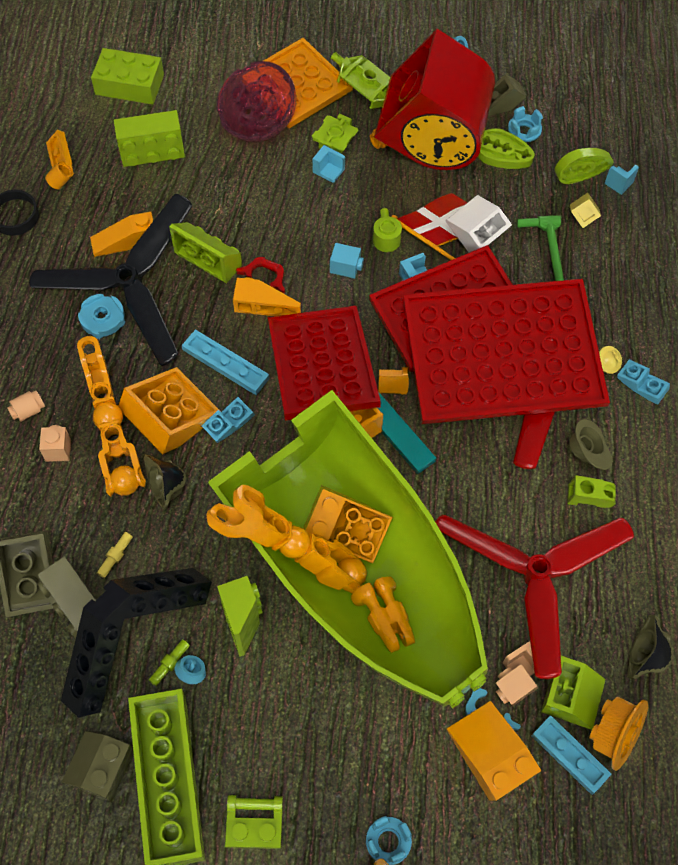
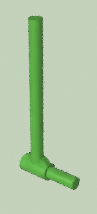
(547, 224)

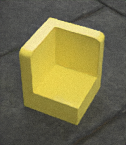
(585, 210)

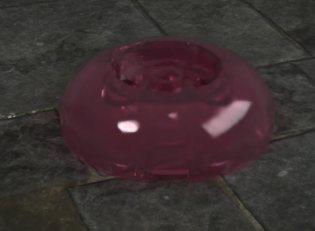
(265, 91)

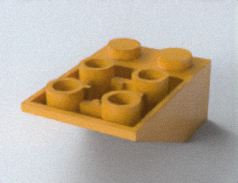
(349, 522)

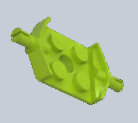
(355, 73)

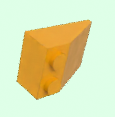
(493, 751)

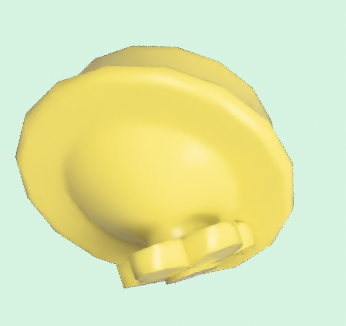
(610, 359)

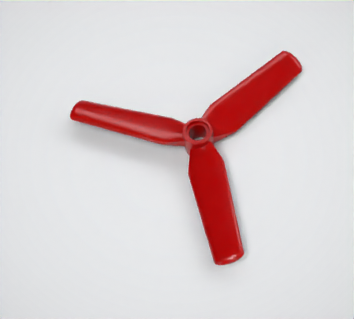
(541, 596)

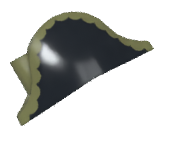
(164, 479)
(650, 650)

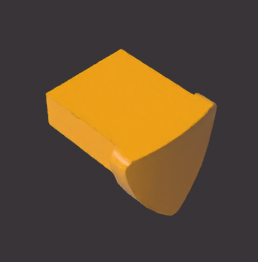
(393, 381)

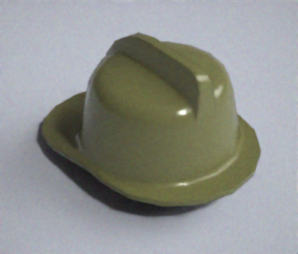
(589, 445)

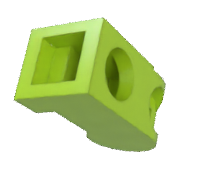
(591, 492)

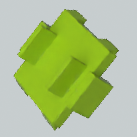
(335, 133)

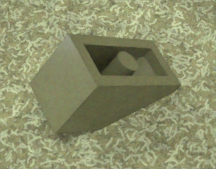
(506, 95)

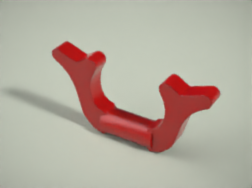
(263, 262)

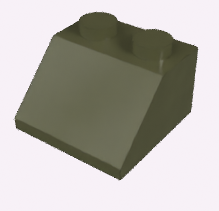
(98, 765)

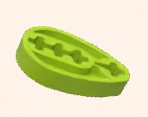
(510, 159)
(582, 165)

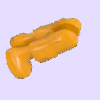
(388, 620)

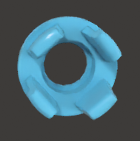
(521, 119)
(393, 825)

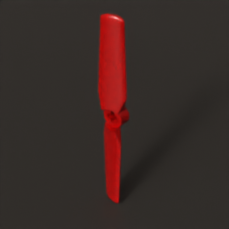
(531, 439)

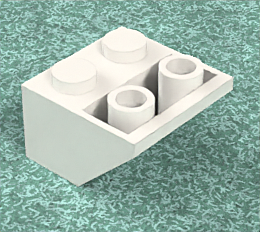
(478, 223)

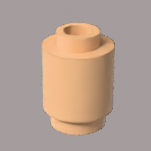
(25, 405)

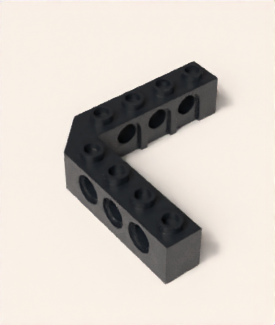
(103, 622)

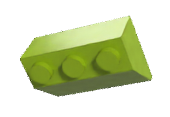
(205, 251)
(242, 610)

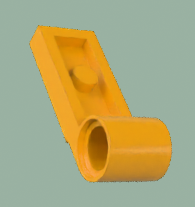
(59, 159)

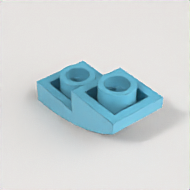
(640, 381)
(228, 421)

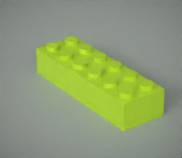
(166, 779)

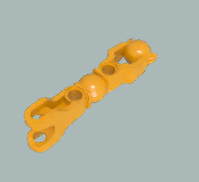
(108, 418)
(257, 522)

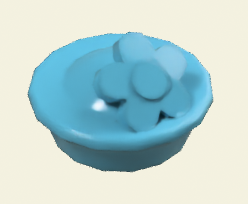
(190, 669)

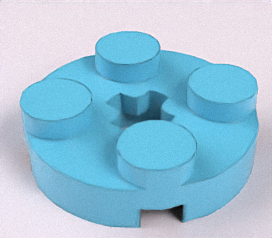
(101, 326)

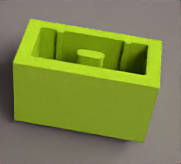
(574, 694)

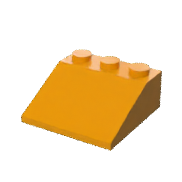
(166, 409)

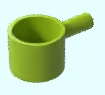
(387, 232)

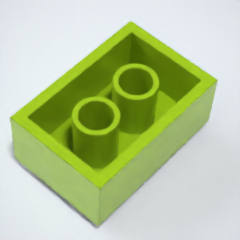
(127, 76)
(149, 138)

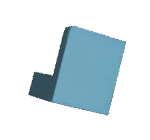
(328, 164)
(619, 179)
(412, 266)

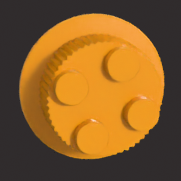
(619, 729)

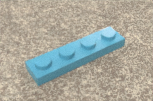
(225, 362)

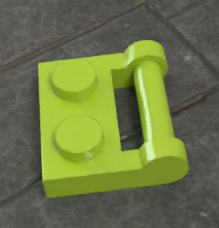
(254, 832)

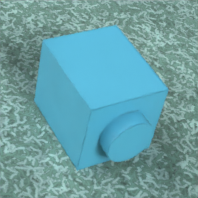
(346, 260)

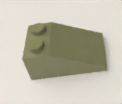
(20, 563)

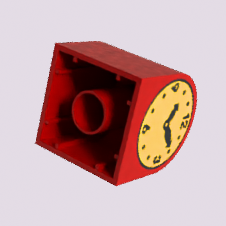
(438, 104)

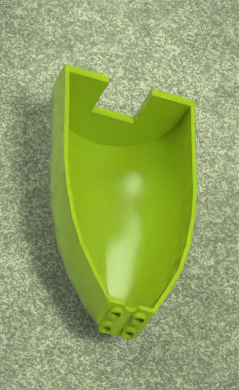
(429, 582)

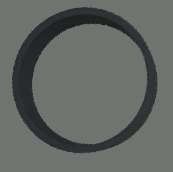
(29, 223)

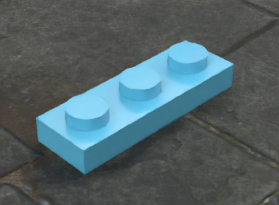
(571, 755)

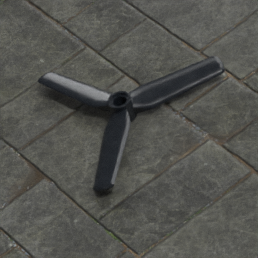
(139, 261)

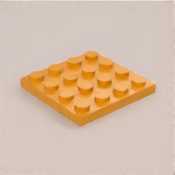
(312, 77)

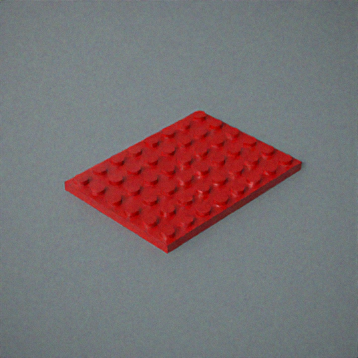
(504, 351)

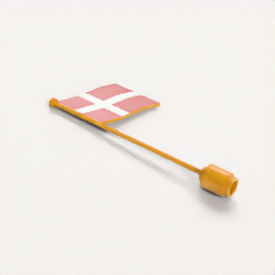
(430, 222)

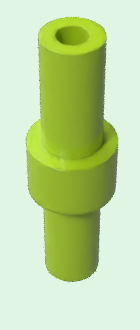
(168, 662)

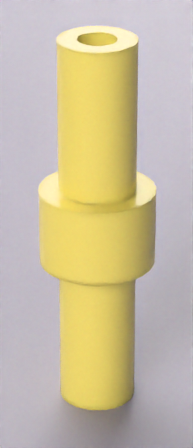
(114, 555)

